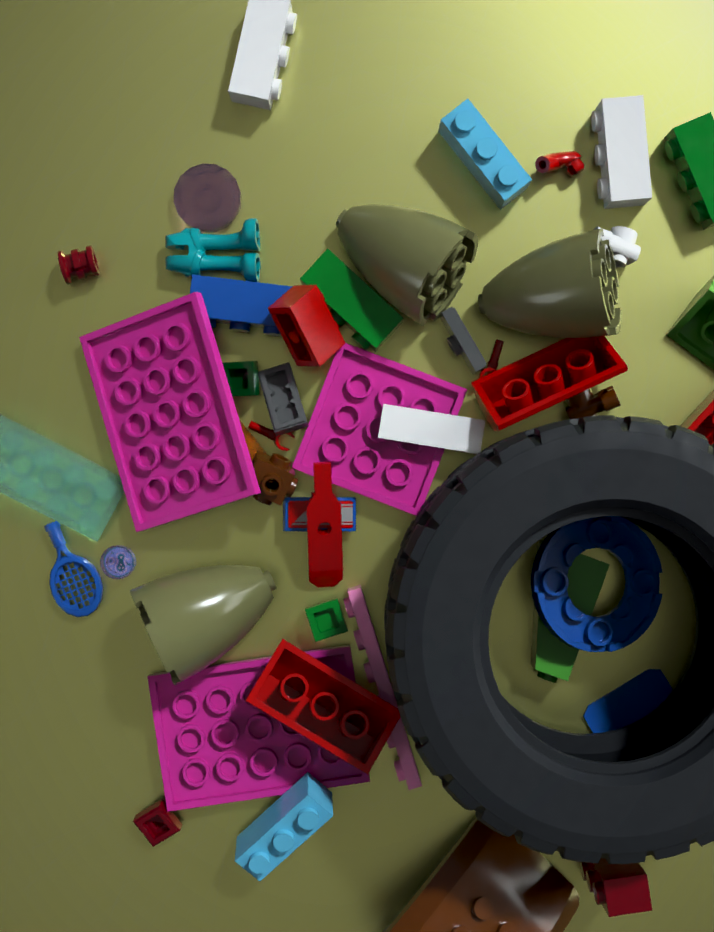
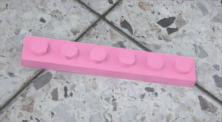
(377, 672)

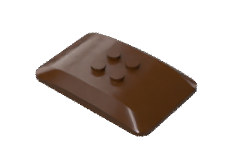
(490, 887)

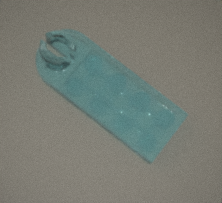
(56, 480)

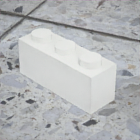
(262, 53)
(622, 152)

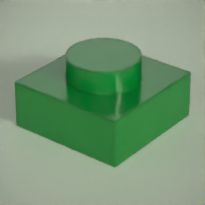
(326, 619)

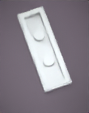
(431, 429)

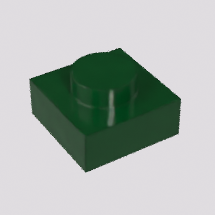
(242, 377)

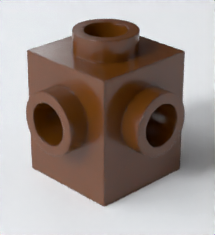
(276, 468)

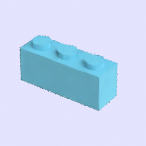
(484, 154)
(284, 826)

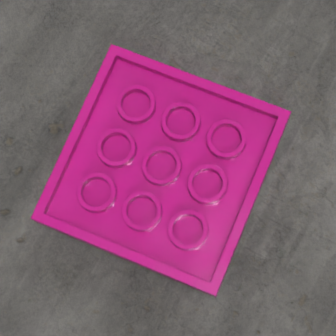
(348, 424)

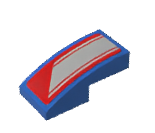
(296, 519)

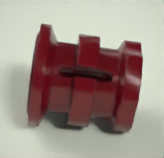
(78, 264)

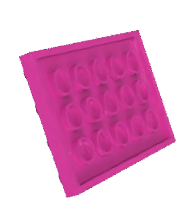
(169, 413)
(226, 749)

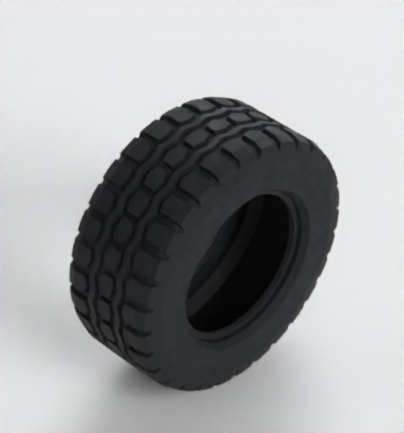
(554, 789)

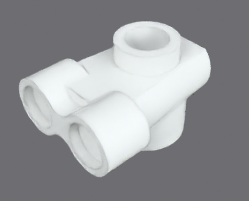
(623, 244)

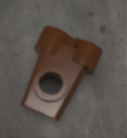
(587, 404)

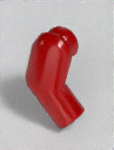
(554, 161)

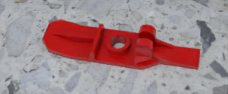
(324, 546)

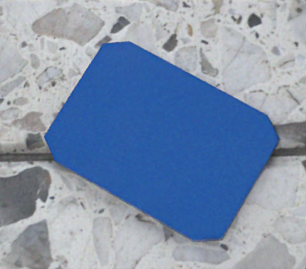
(628, 702)

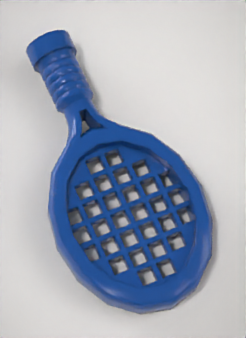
(58, 542)

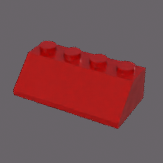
(545, 379)
(324, 706)

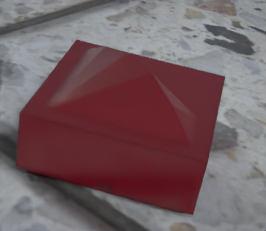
(157, 823)

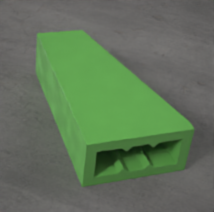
(548, 654)

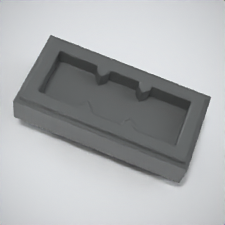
(461, 341)
(282, 399)

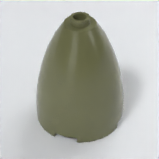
(408, 256)
(558, 290)
(201, 613)

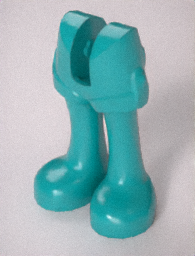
(197, 244)

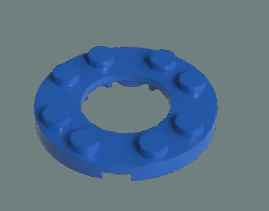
(641, 590)

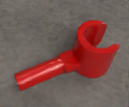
(493, 362)
(269, 433)

